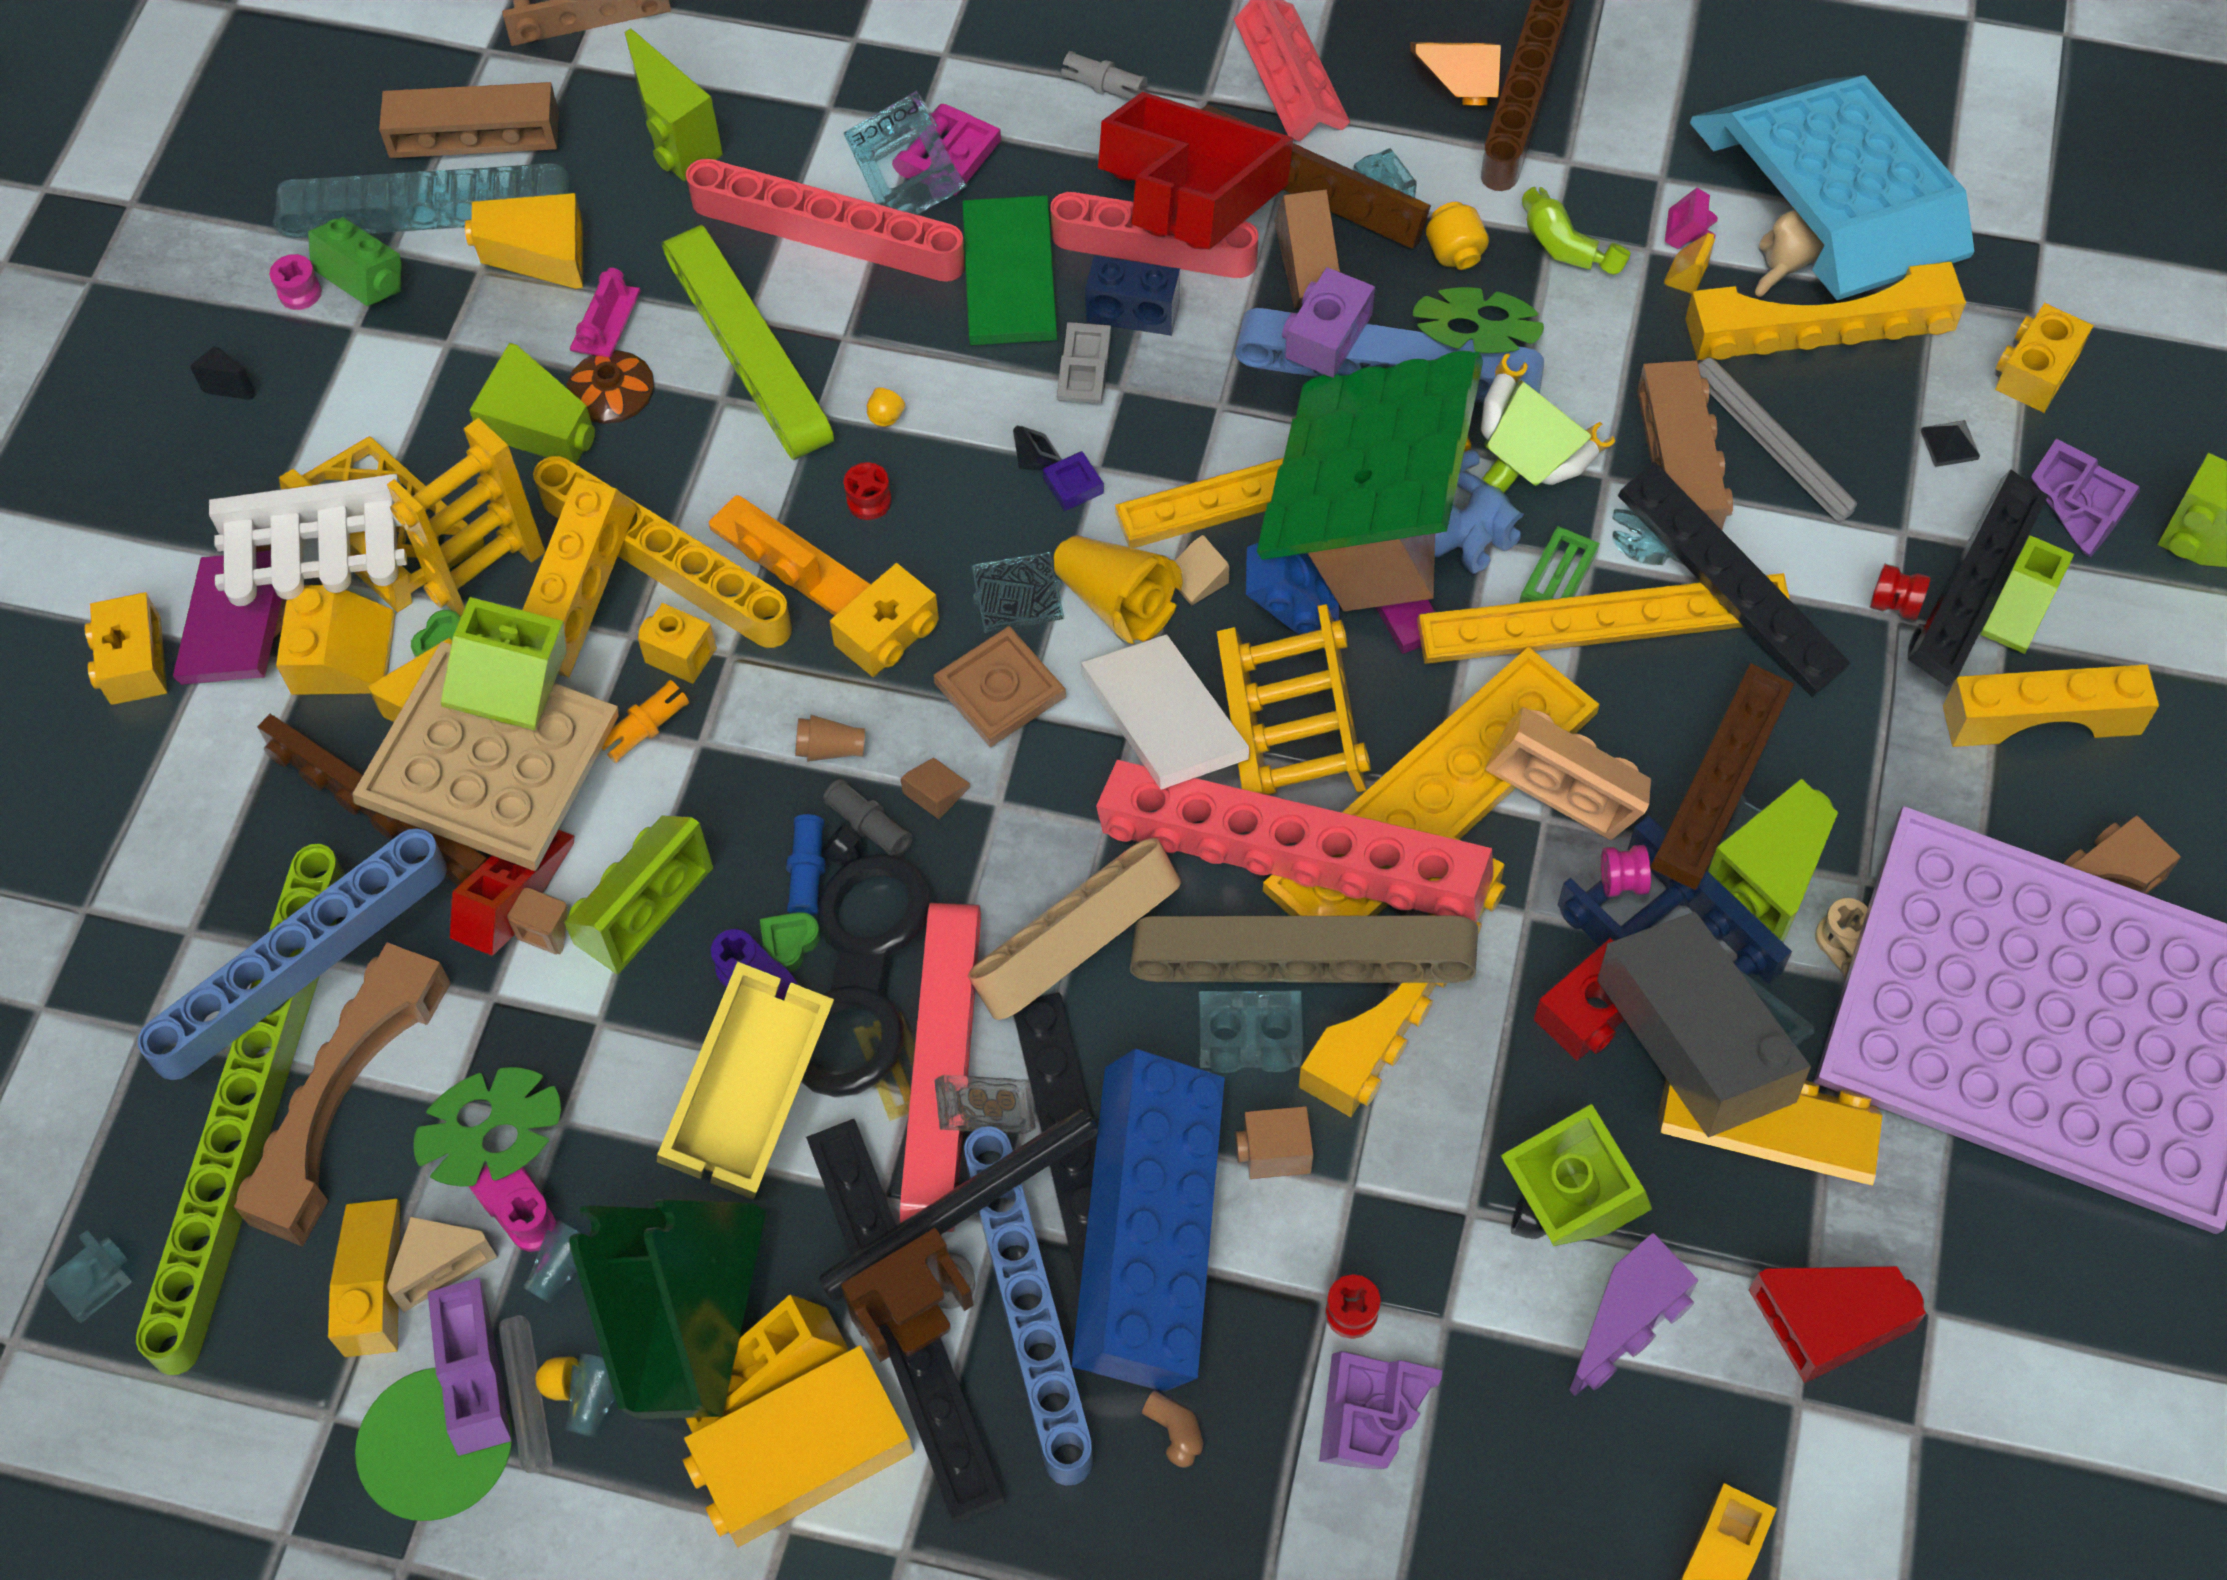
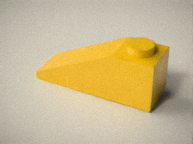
(360, 1306)
(778, 1350)

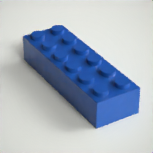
(1149, 1222)

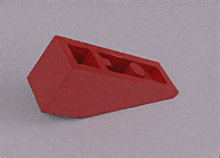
(490, 892)

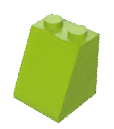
(1775, 855)

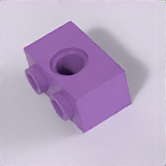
(1328, 321)

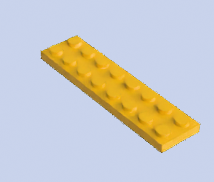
(1443, 779)

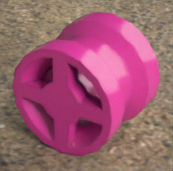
(295, 282)
(1625, 871)

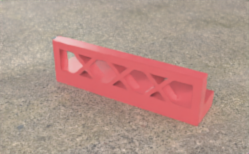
(1289, 67)

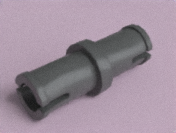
(867, 818)

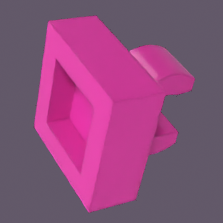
(1689, 219)

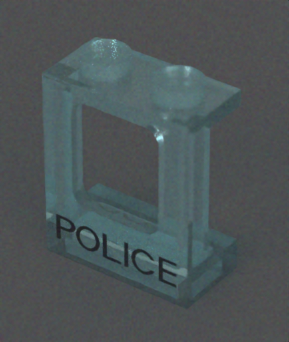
(889, 132)

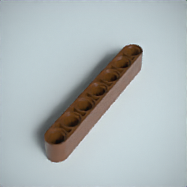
(1524, 92)

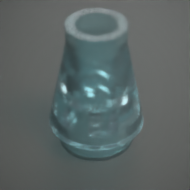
(553, 1263)
(589, 1396)

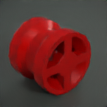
(860, 482)
(1346, 1316)

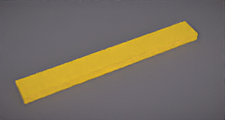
(1200, 504)
(1575, 621)

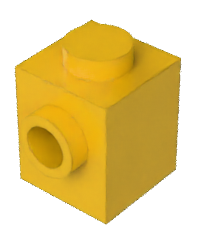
(676, 642)

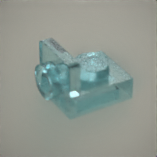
(1388, 170)
(90, 1277)

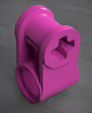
(513, 1201)

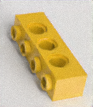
(580, 561)

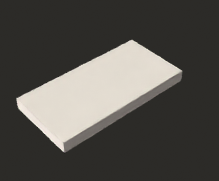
(1164, 711)

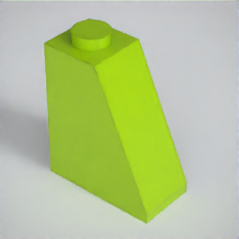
(533, 409)

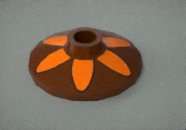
(613, 398)

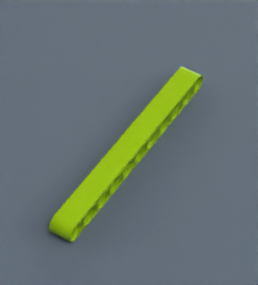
(213, 1168)

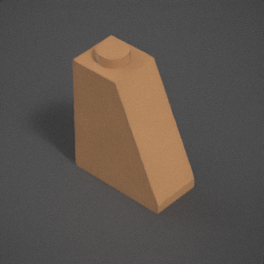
(1305, 239)

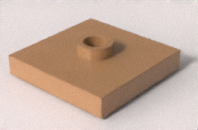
(999, 686)

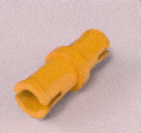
(644, 720)

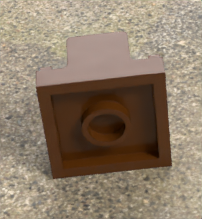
(905, 1295)

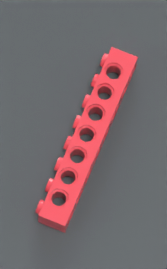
(1319, 832)

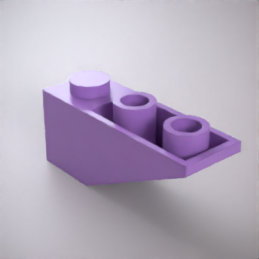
(1637, 1297)

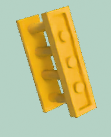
(506, 509)
(1248, 698)

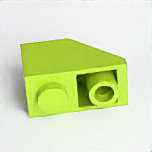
(2027, 594)

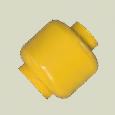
(1457, 235)

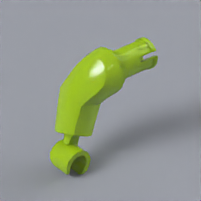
(1555, 233)

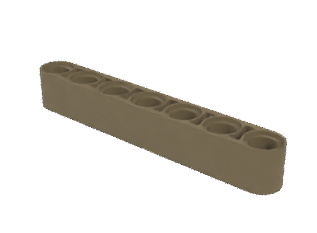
(1305, 949)

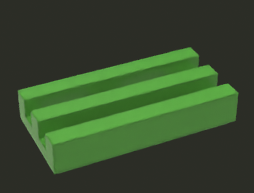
(1576, 541)

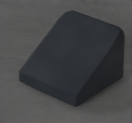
(222, 375)

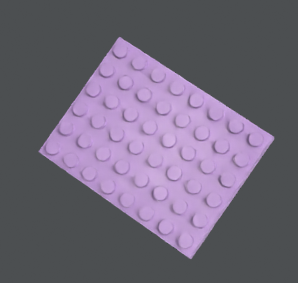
(2041, 1018)

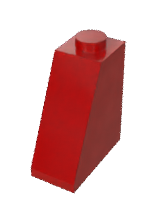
(1835, 1312)

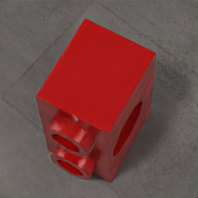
(1570, 1017)

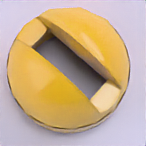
(884, 407)
(555, 1377)

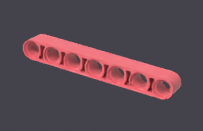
(826, 220)
(940, 1048)

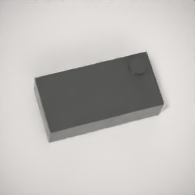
(1702, 1024)

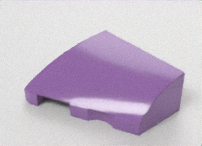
(2083, 494)
(1371, 1408)

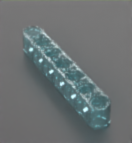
(408, 199)

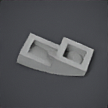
(1084, 363)

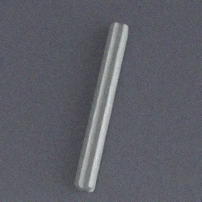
(1777, 441)

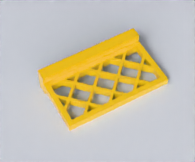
(341, 468)

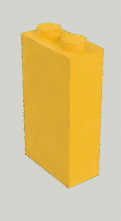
(796, 1447)

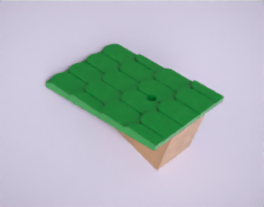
(1373, 476)

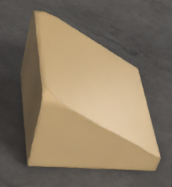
(1202, 570)

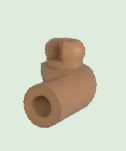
(1181, 1427)

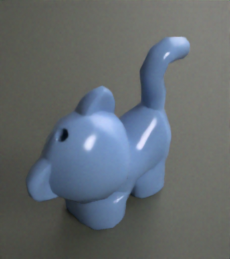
(1484, 520)

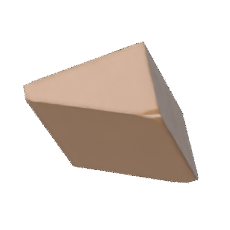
(934, 787)
(539, 920)

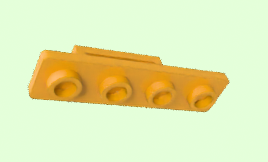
(787, 555)

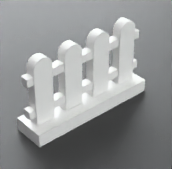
(304, 513)

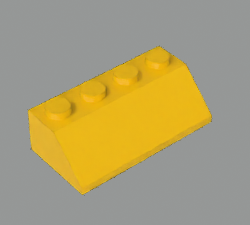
(1814, 1134)

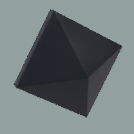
(1950, 443)
(1034, 449)

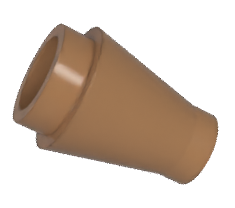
(827, 739)

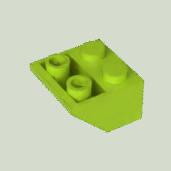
(503, 663)

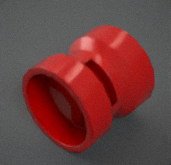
(1900, 592)

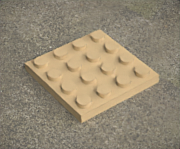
(483, 777)

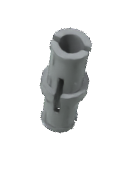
(1103, 76)

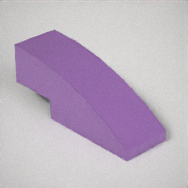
(468, 1367)

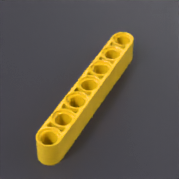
(680, 560)

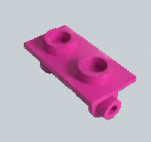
(605, 315)

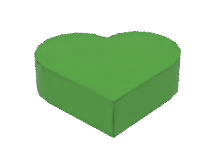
(438, 628)
(789, 937)

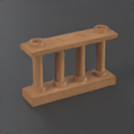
(560, 17)

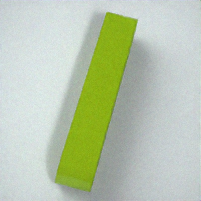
(748, 342)

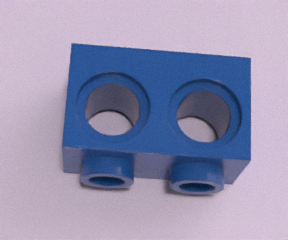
(1289, 589)

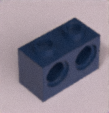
(1132, 295)

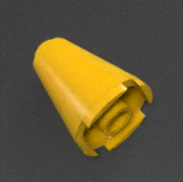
(1120, 584)

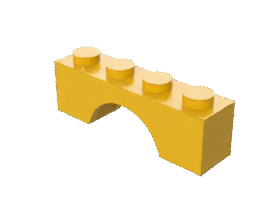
(1999, 705)

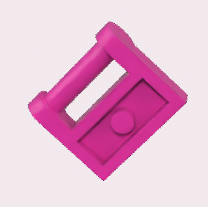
(967, 143)

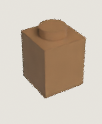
(1275, 1143)

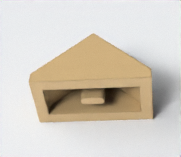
(434, 1258)

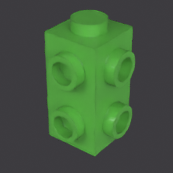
(355, 261)

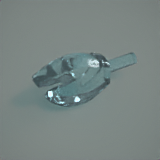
(1642, 549)

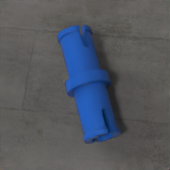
(805, 864)

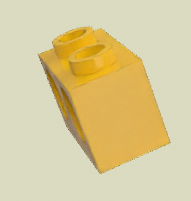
(2042, 357)

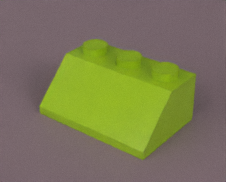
(640, 891)

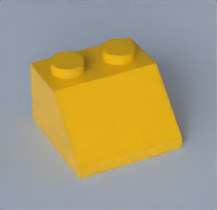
(334, 642)

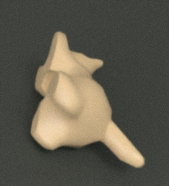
(1787, 249)

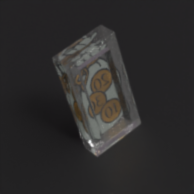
(978, 1102)

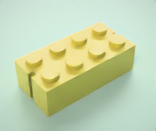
(744, 1081)

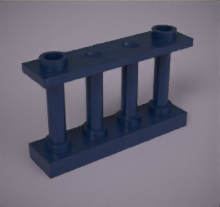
(1722, 913)

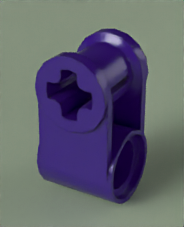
(741, 945)

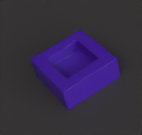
(1073, 481)

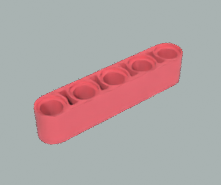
(1106, 229)

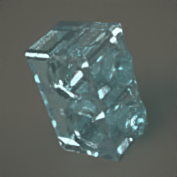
(1249, 1017)

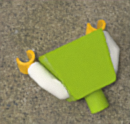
(1532, 434)

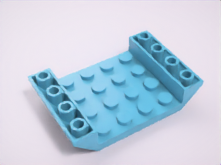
(1853, 179)

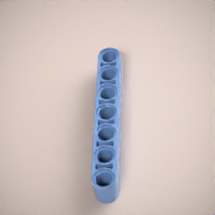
(1263, 347)
(286, 975)
(1032, 1325)

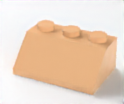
(1570, 774)

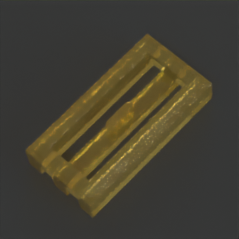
(863, 1036)

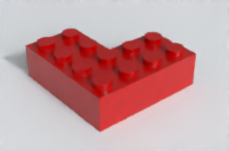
(1192, 167)

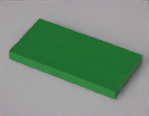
(1009, 270)

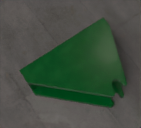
(668, 1299)

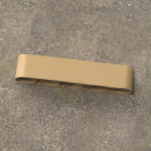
(1074, 928)

